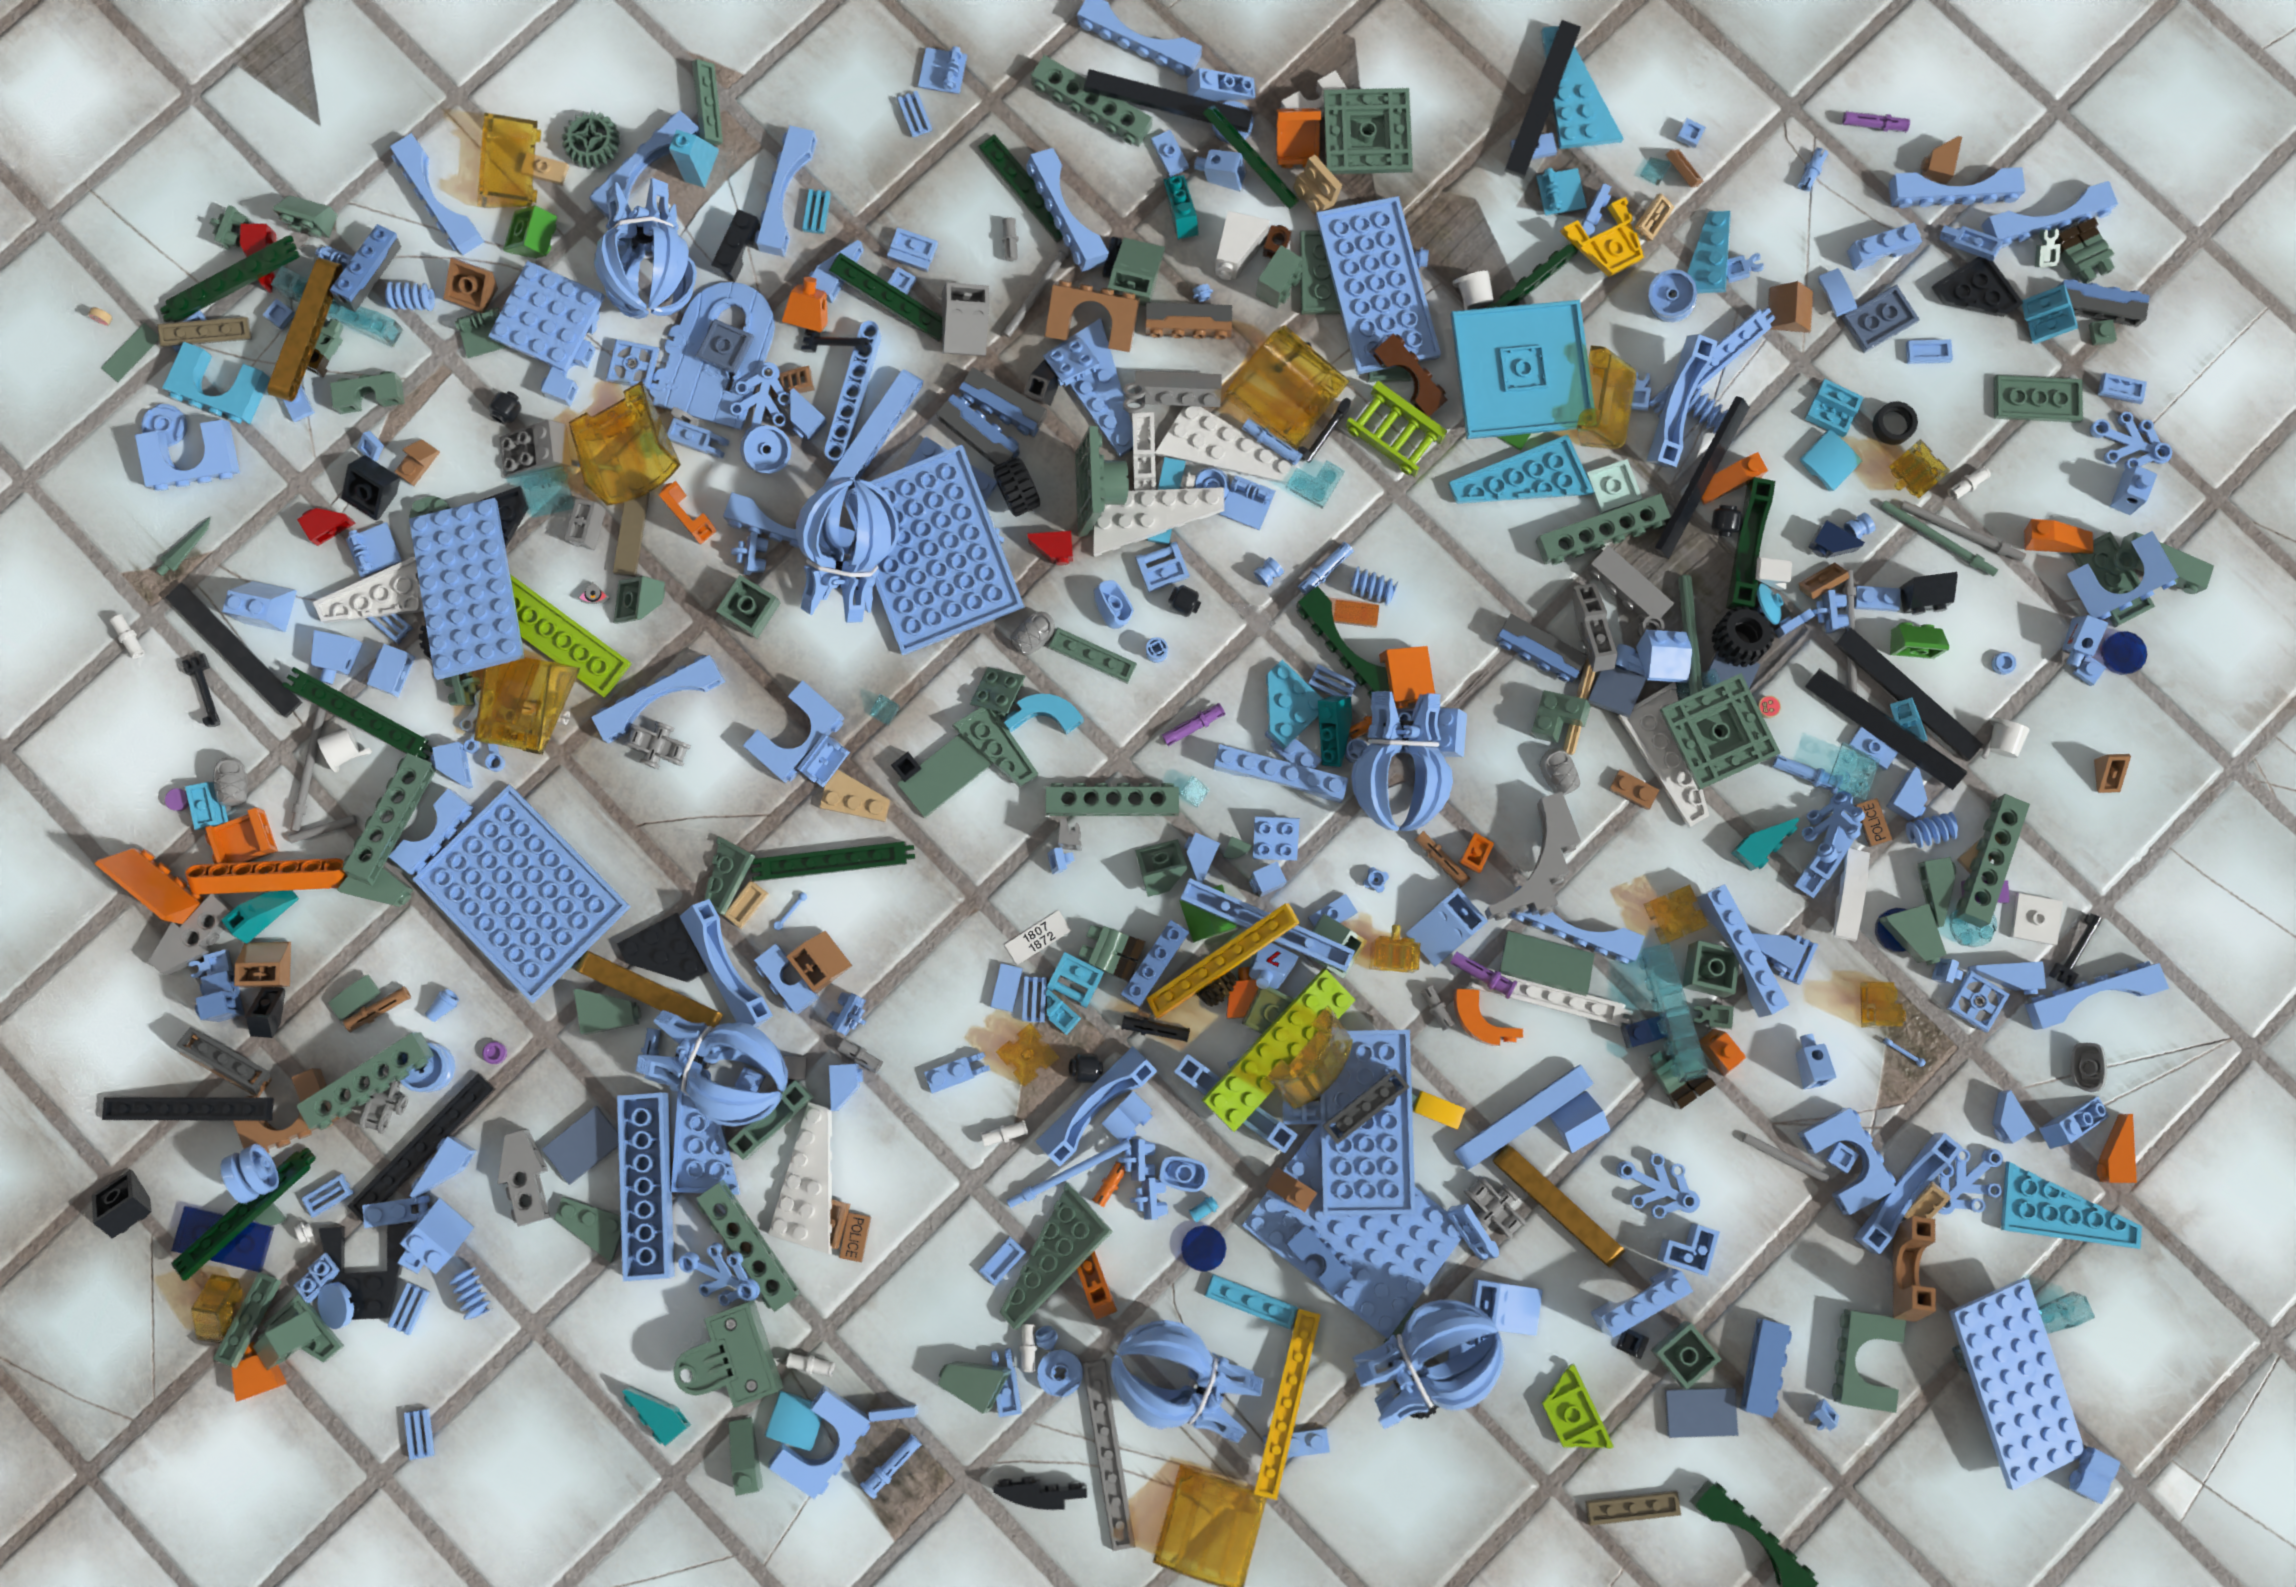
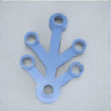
(762, 397)
(2133, 441)
(493, 748)
(1838, 804)
(1965, 1184)
(1661, 1188)
(746, 1288)

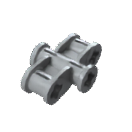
(657, 745)
(381, 1108)
(1495, 1206)

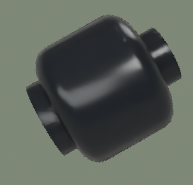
(505, 407)
(1726, 520)
(1184, 600)
(1085, 1067)

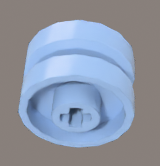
(1675, 308)
(752, 449)
(436, 1073)
(249, 1173)

